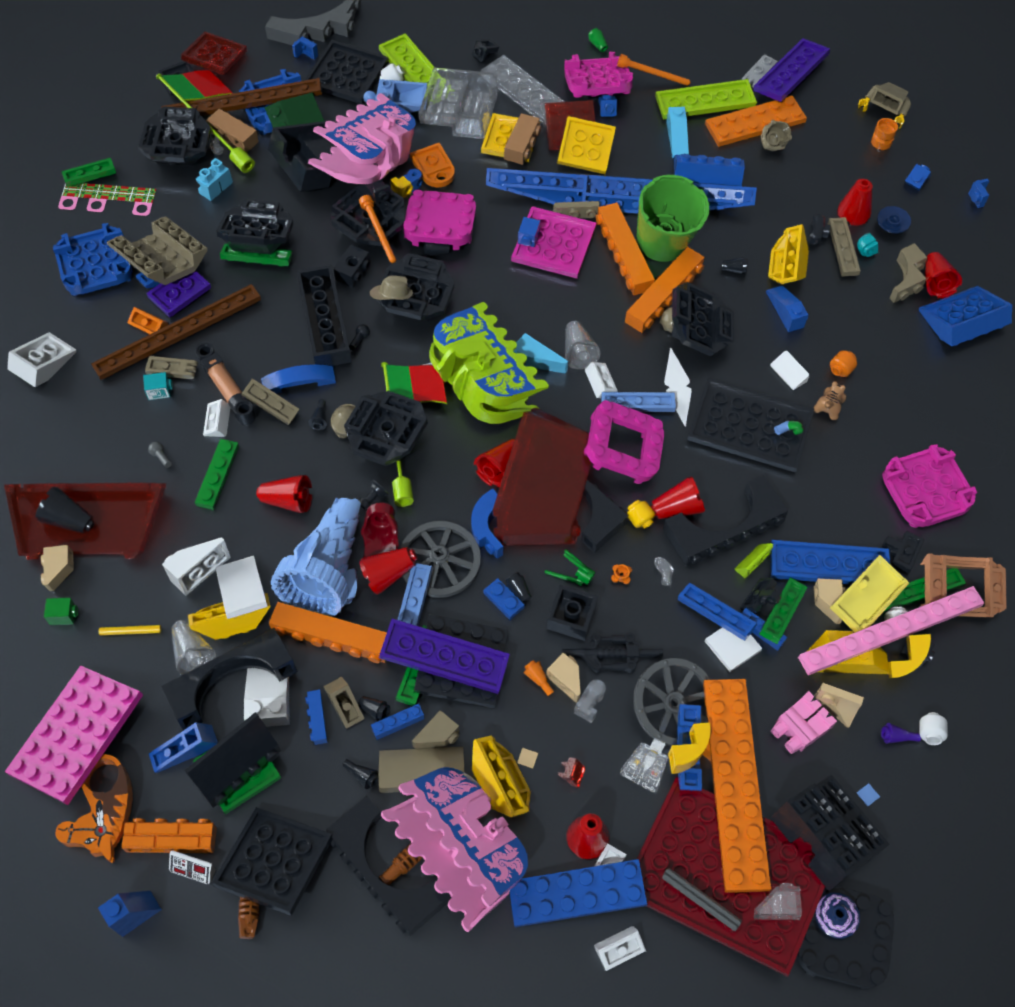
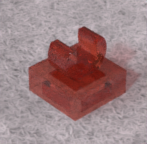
(573, 772)

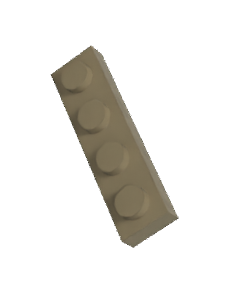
(844, 247)

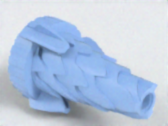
(318, 572)

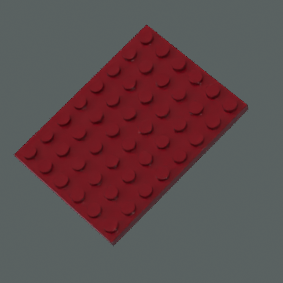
(689, 844)

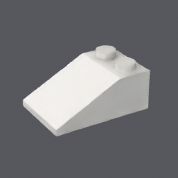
(39, 358)
(194, 564)
(267, 697)

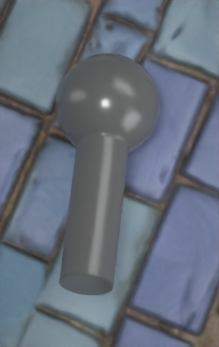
(157, 449)

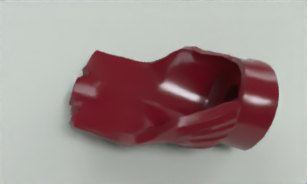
(380, 529)

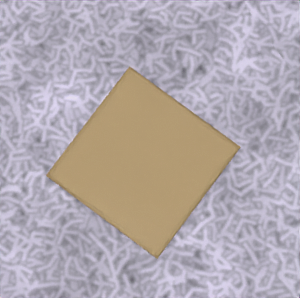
(527, 758)

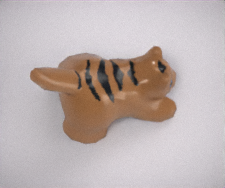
(831, 401)

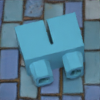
(214, 179)

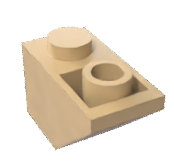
(57, 565)
(826, 594)

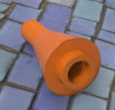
(536, 674)

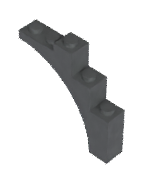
(317, 27)

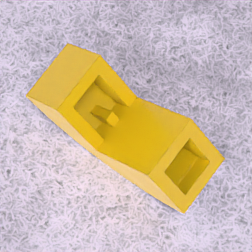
(917, 651)
(685, 756)

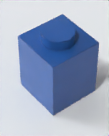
(528, 232)

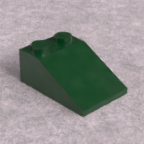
(294, 111)

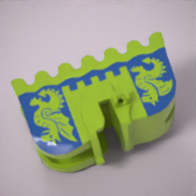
(483, 366)

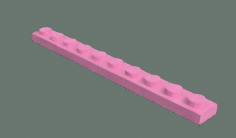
(890, 630)

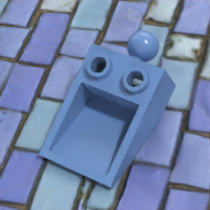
(403, 93)

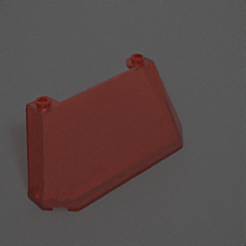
(542, 483)
(120, 513)

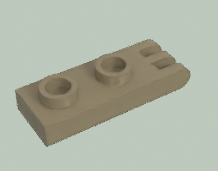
(577, 209)
(173, 367)

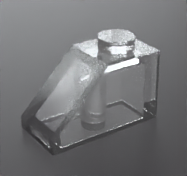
(780, 904)

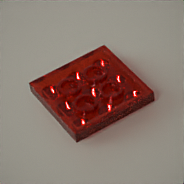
(213, 53)
(556, 118)

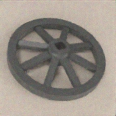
(442, 561)
(676, 696)

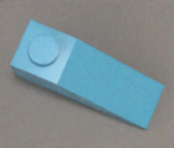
(677, 130)
(540, 356)

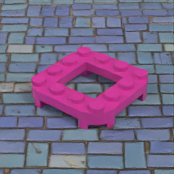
(602, 456)

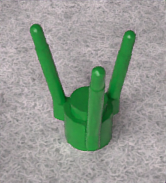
(584, 573)

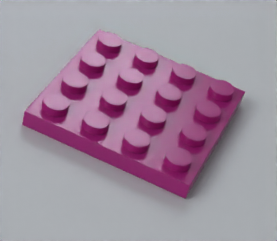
(559, 245)

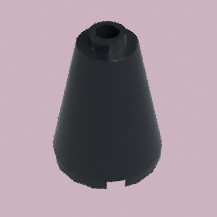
(64, 512)

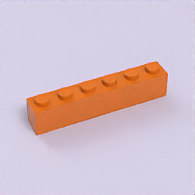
(624, 248)
(659, 294)
(328, 631)

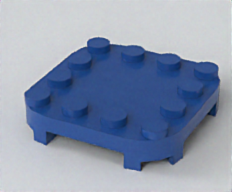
(258, 115)
(89, 263)

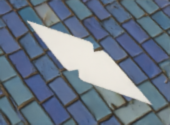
(677, 382)

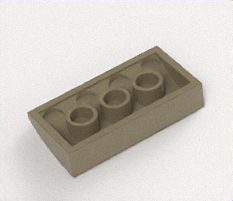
(409, 764)

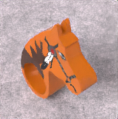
(109, 812)

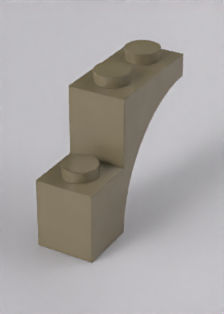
(911, 262)

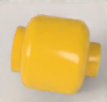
(640, 514)

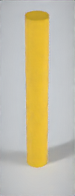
(130, 630)

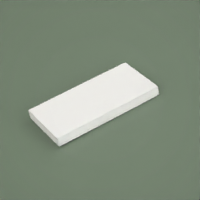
(241, 587)

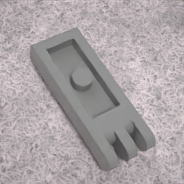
(763, 65)

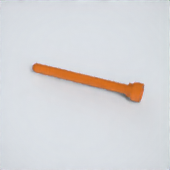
(623, 62)
(367, 203)

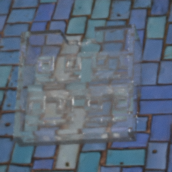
(460, 101)

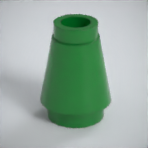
(597, 39)

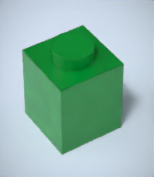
(60, 611)

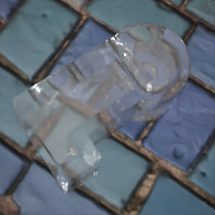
(593, 693)

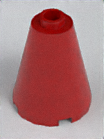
(857, 203)
(941, 276)
(493, 463)
(287, 493)
(678, 499)
(387, 567)
(587, 836)

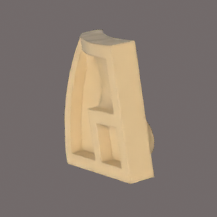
(839, 703)

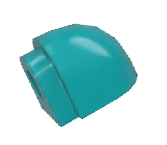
(867, 245)

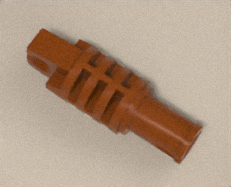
(400, 865)
(247, 918)

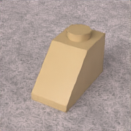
(565, 675)

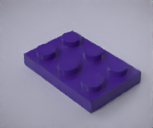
(178, 294)

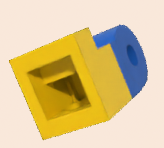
(407, 183)

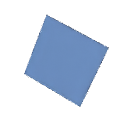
(868, 794)

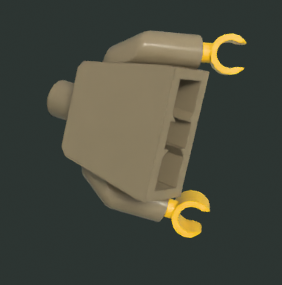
(890, 98)

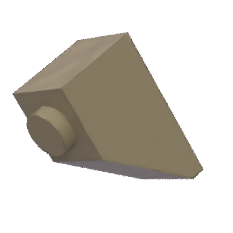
(344, 702)
(437, 733)

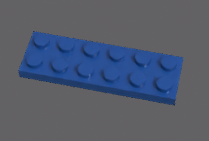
(821, 561)
(578, 893)

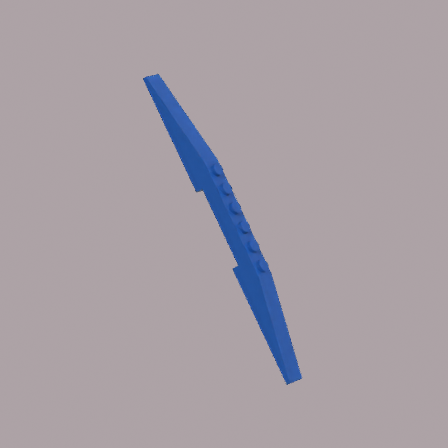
(572, 187)

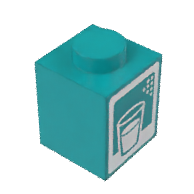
(157, 386)

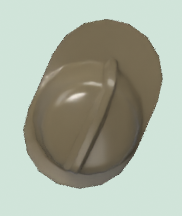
(392, 288)

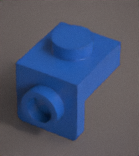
(306, 47)
(608, 105)
(918, 176)
(978, 192)

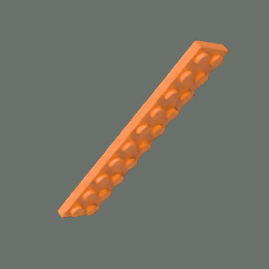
(736, 787)

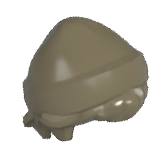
(776, 135)
(340, 417)

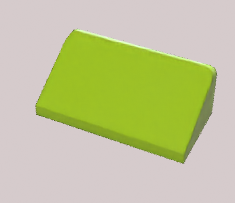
(754, 559)

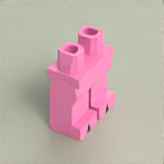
(797, 728)

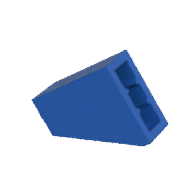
(129, 910)

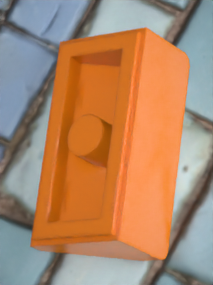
(146, 321)

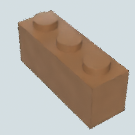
(233, 130)
(522, 139)

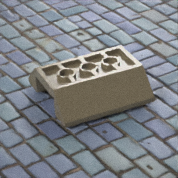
(164, 254)

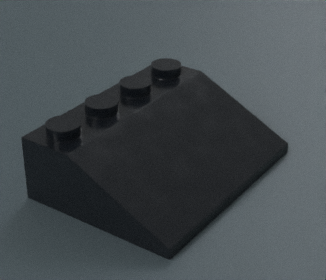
(233, 760)

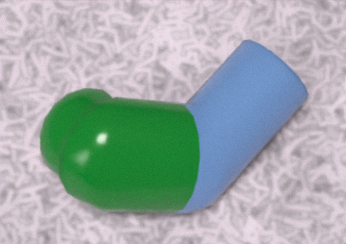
(796, 426)

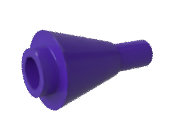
(893, 734)

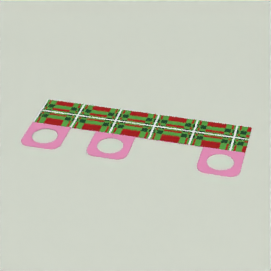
(102, 193)

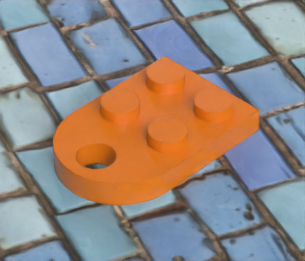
(433, 164)

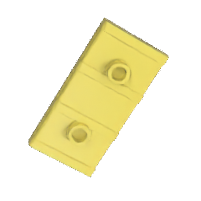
(869, 595)

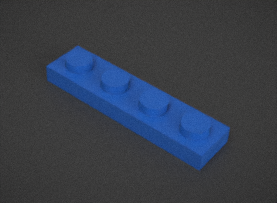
(717, 611)

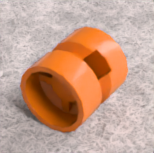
(884, 133)

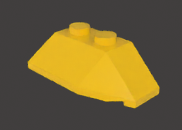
(789, 256)
(214, 622)
(867, 663)
(500, 777)

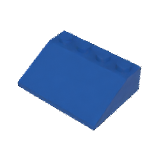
(710, 169)
(967, 315)

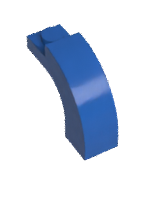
(480, 519)

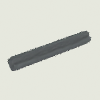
(702, 899)

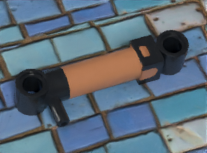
(215, 369)

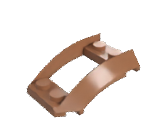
(993, 581)

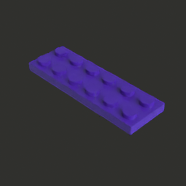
(791, 70)
(444, 656)

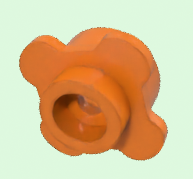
(626, 570)

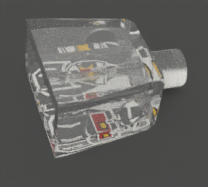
(646, 765)

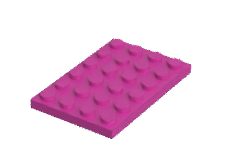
(74, 734)

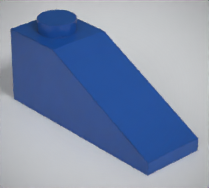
(788, 308)
(183, 746)

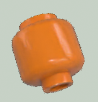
(843, 363)

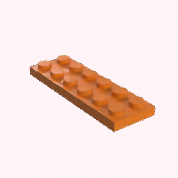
(751, 121)

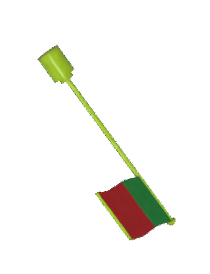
(203, 85)
(420, 384)

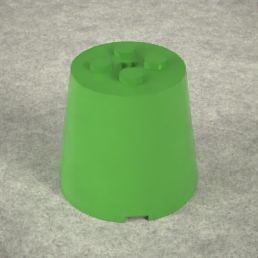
(669, 216)

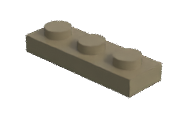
(270, 401)

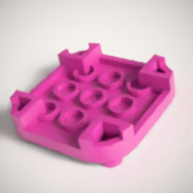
(597, 76)
(440, 218)
(928, 486)

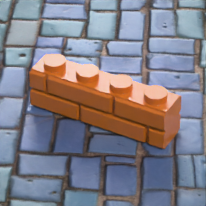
(169, 836)

